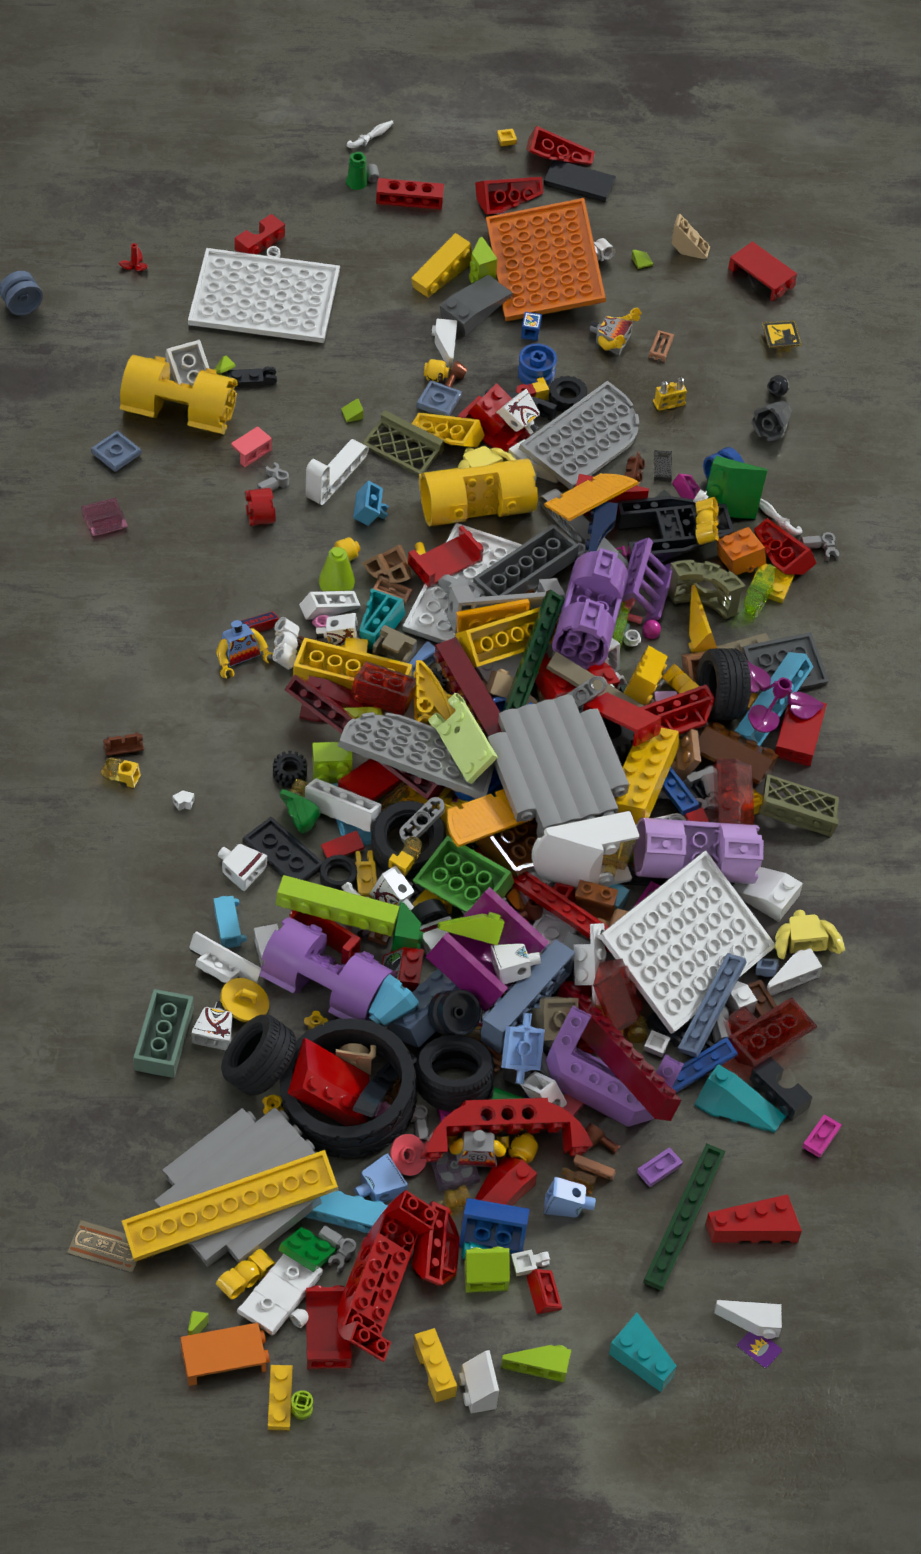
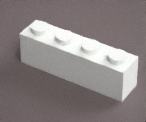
(343, 804)

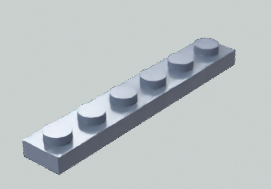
(712, 1005)

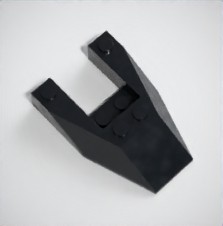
(675, 521)

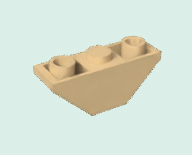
(688, 240)

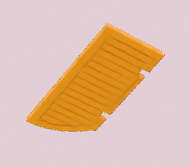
(590, 495)
(480, 818)

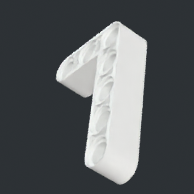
(325, 479)

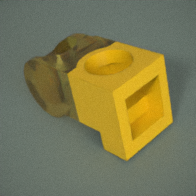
(122, 771)
(407, 856)

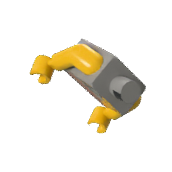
(615, 331)
(478, 1148)

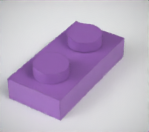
(659, 1167)

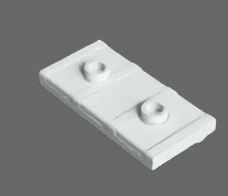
(278, 1294)

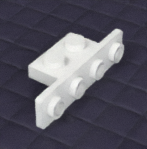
(588, 958)
(221, 961)

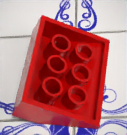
(553, 686)
(328, 1084)

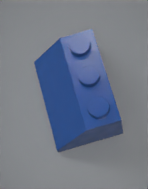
(494, 1225)

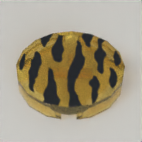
(394, 795)

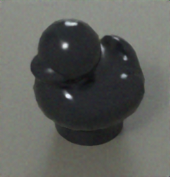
(778, 385)

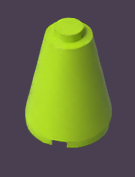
(337, 572)

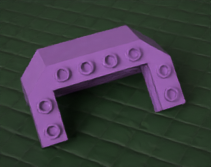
(591, 1079)

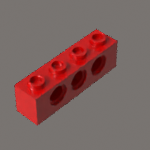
(409, 193)

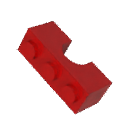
(270, 232)

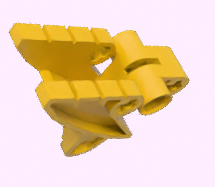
(429, 695)

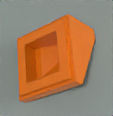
(516, 900)

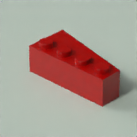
(755, 1222)

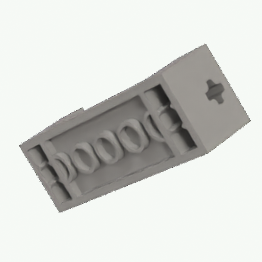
(462, 598)

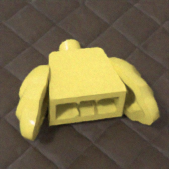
(483, 456)
(806, 933)

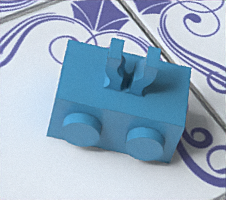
(368, 504)

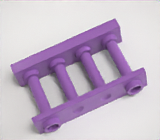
(636, 569)

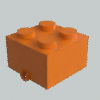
(741, 551)

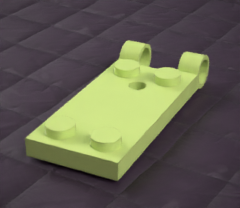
(469, 745)

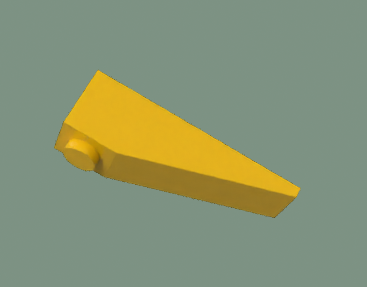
(451, 429)
(699, 628)

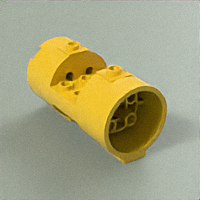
(148, 385)
(478, 491)

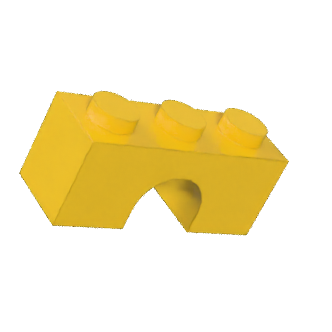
(437, 1367)

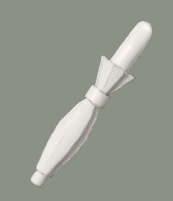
(377, 131)
(783, 522)

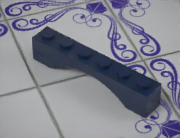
(603, 522)

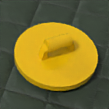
(244, 999)

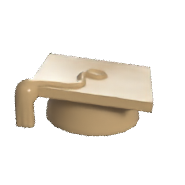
(358, 1056)

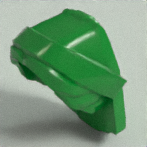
(301, 810)

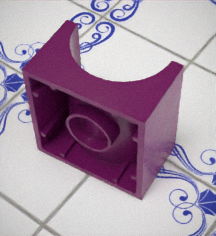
(469, 960)

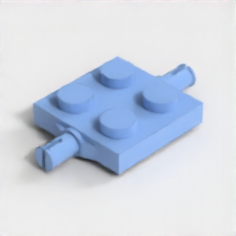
(523, 1048)

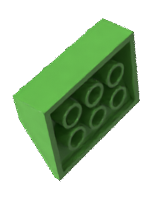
(462, 875)

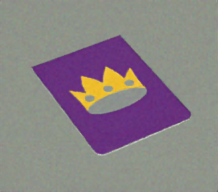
(759, 1348)

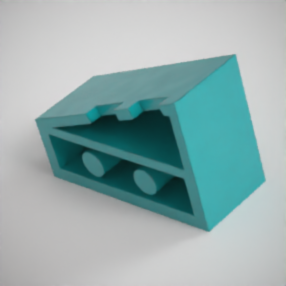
(380, 611)
(643, 1354)

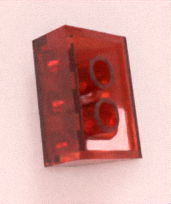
(383, 688)
(617, 993)

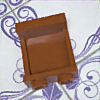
(596, 899)

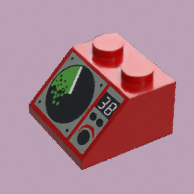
(407, 965)

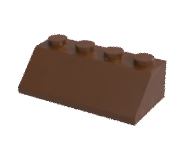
(724, 744)

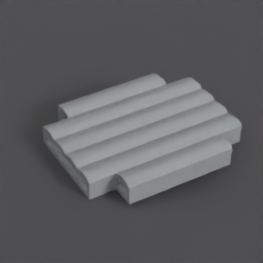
(557, 763)
(230, 1154)

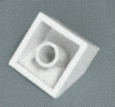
(479, 1383)

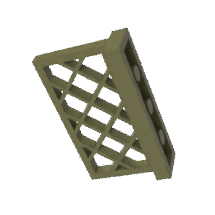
(409, 431)
(797, 813)

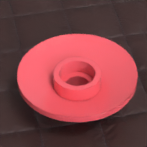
(412, 1147)

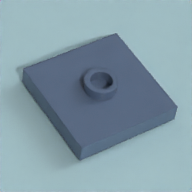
(438, 399)
(116, 451)

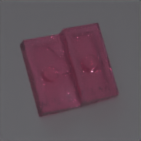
(104, 516)

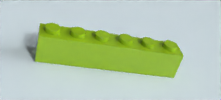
(337, 905)

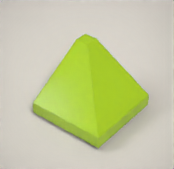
(641, 259)
(224, 365)

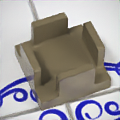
(395, 645)
(552, 1014)

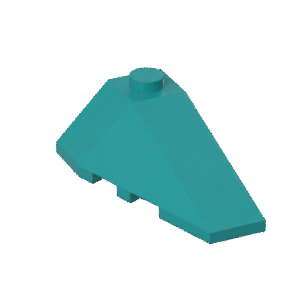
(733, 1098)

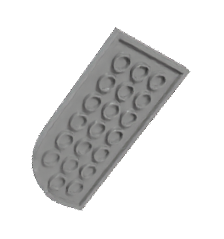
(585, 435)
(411, 749)

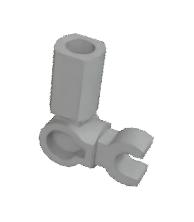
(279, 478)
(827, 542)
(709, 802)
(420, 1123)
(346, 1247)

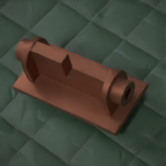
(635, 468)
(122, 745)

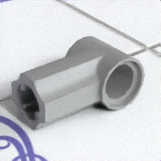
(721, 1028)

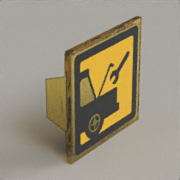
(782, 335)

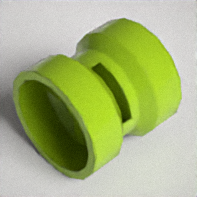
(300, 1409)

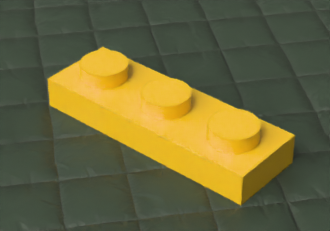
(280, 1397)

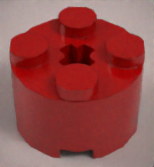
(260, 506)

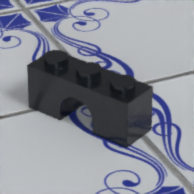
(789, 1100)

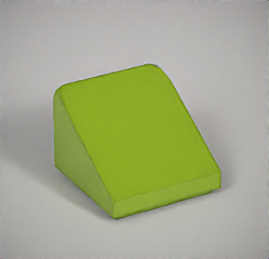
(353, 411)
(197, 1322)

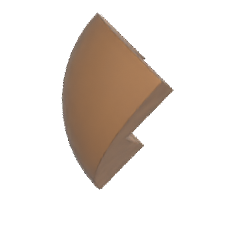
(389, 566)

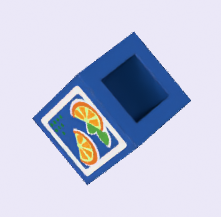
(531, 326)

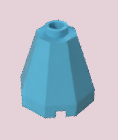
(392, 1002)

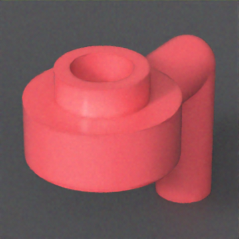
(631, 617)

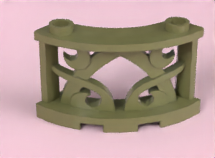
(723, 600)

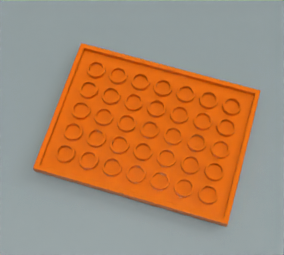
(546, 259)

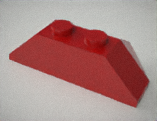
(684, 710)
(437, 1250)

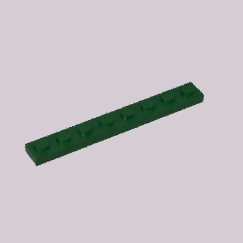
(534, 651)
(684, 1217)

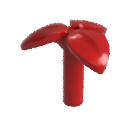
(136, 257)

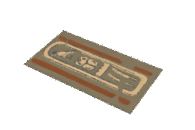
(102, 1246)

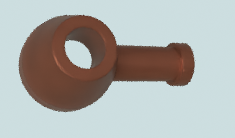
(458, 371)
(532, 910)
(597, 1135)

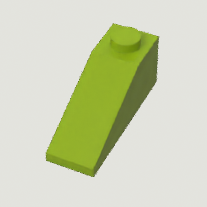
(478, 927)
(545, 1362)

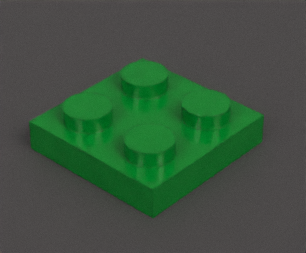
(307, 1249)

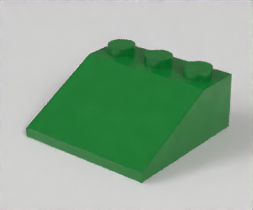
(737, 486)

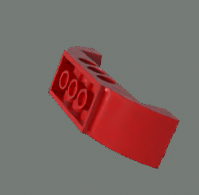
(539, 1115)
(380, 1271)

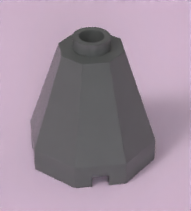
(772, 420)

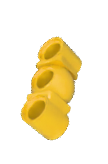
(707, 520)
(678, 679)
(245, 1274)

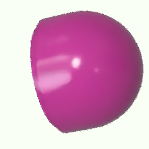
(651, 629)

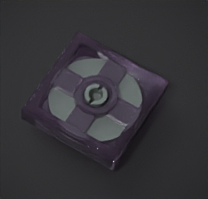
(451, 1175)

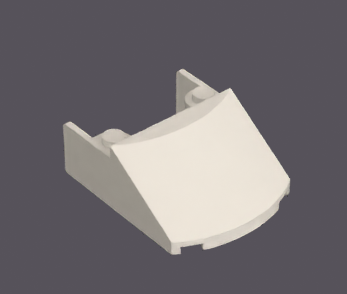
(577, 850)

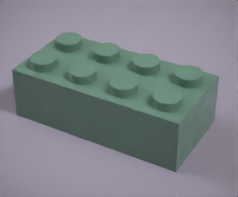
(163, 1033)

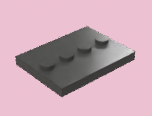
(771, 653)

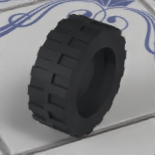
(566, 383)

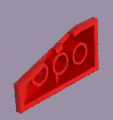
(558, 148)
(504, 194)

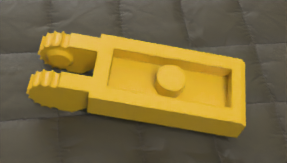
(366, 874)

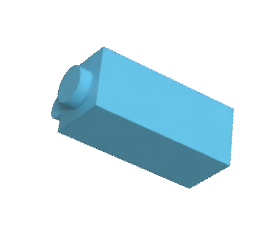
(228, 922)

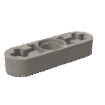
(422, 812)

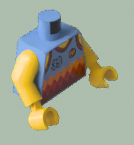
(239, 645)

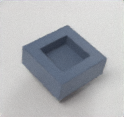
(767, 967)

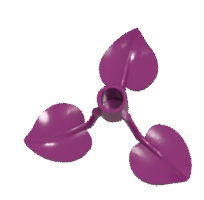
(764, 719)

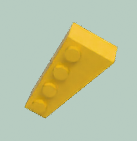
(443, 266)
(646, 676)

